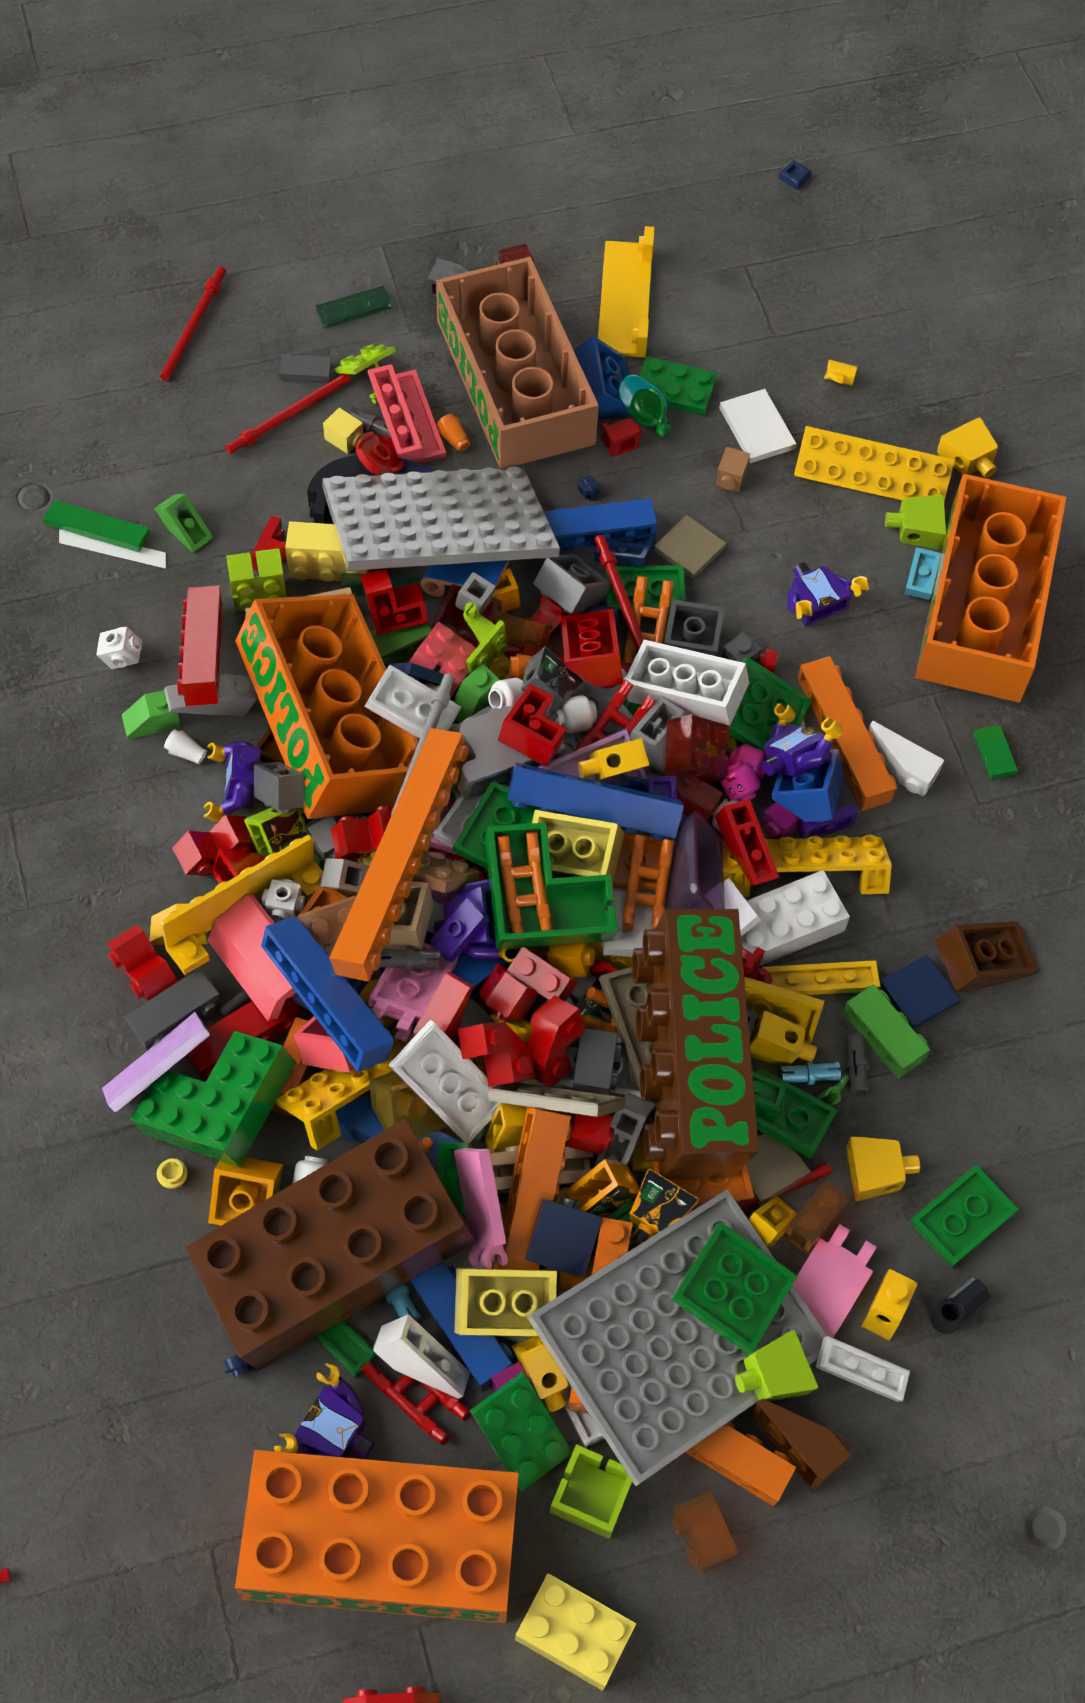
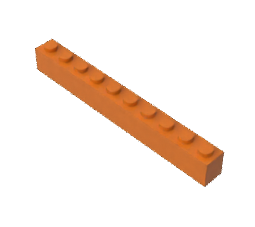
(399, 856)

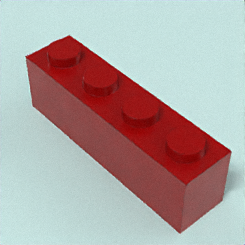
(244, 1020)

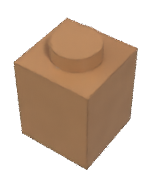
(732, 469)

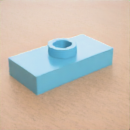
(922, 573)

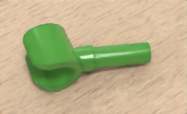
(832, 1094)

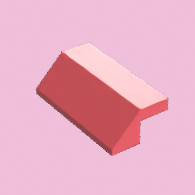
(407, 414)
(238, 941)

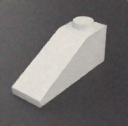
(907, 761)
(418, 1355)

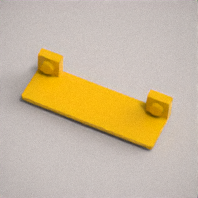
(626, 295)
(871, 466)
(820, 854)
(184, 926)
(328, 1091)

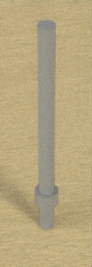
(439, 702)

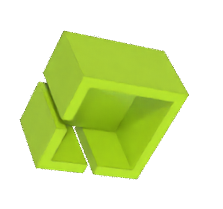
(247, 587)
(592, 1495)

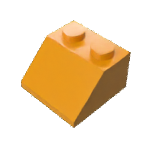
(242, 1187)

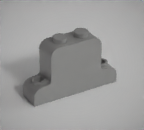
(487, 756)

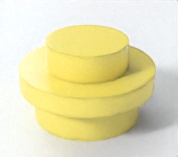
(172, 1173)

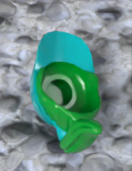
(645, 403)

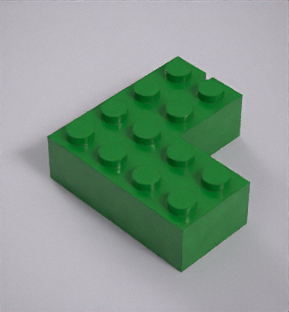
(573, 902)
(225, 1111)

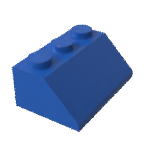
(604, 372)
(812, 794)

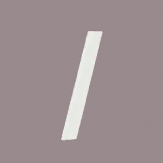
(145, 556)

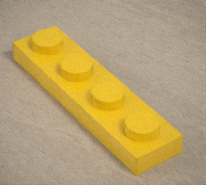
(826, 977)

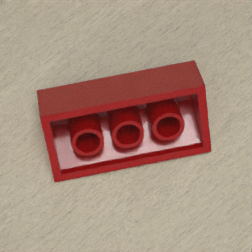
(592, 647)

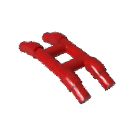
(612, 713)
(418, 1412)

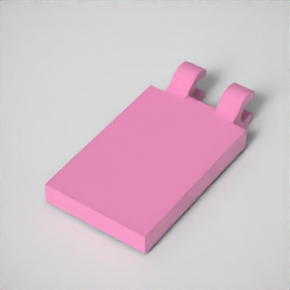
(407, 993)
(481, 1206)
(833, 1279)

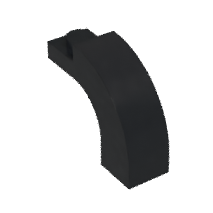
(346, 467)

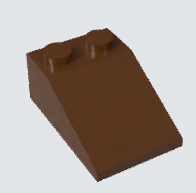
(985, 954)
(810, 1446)

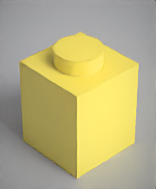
(343, 430)

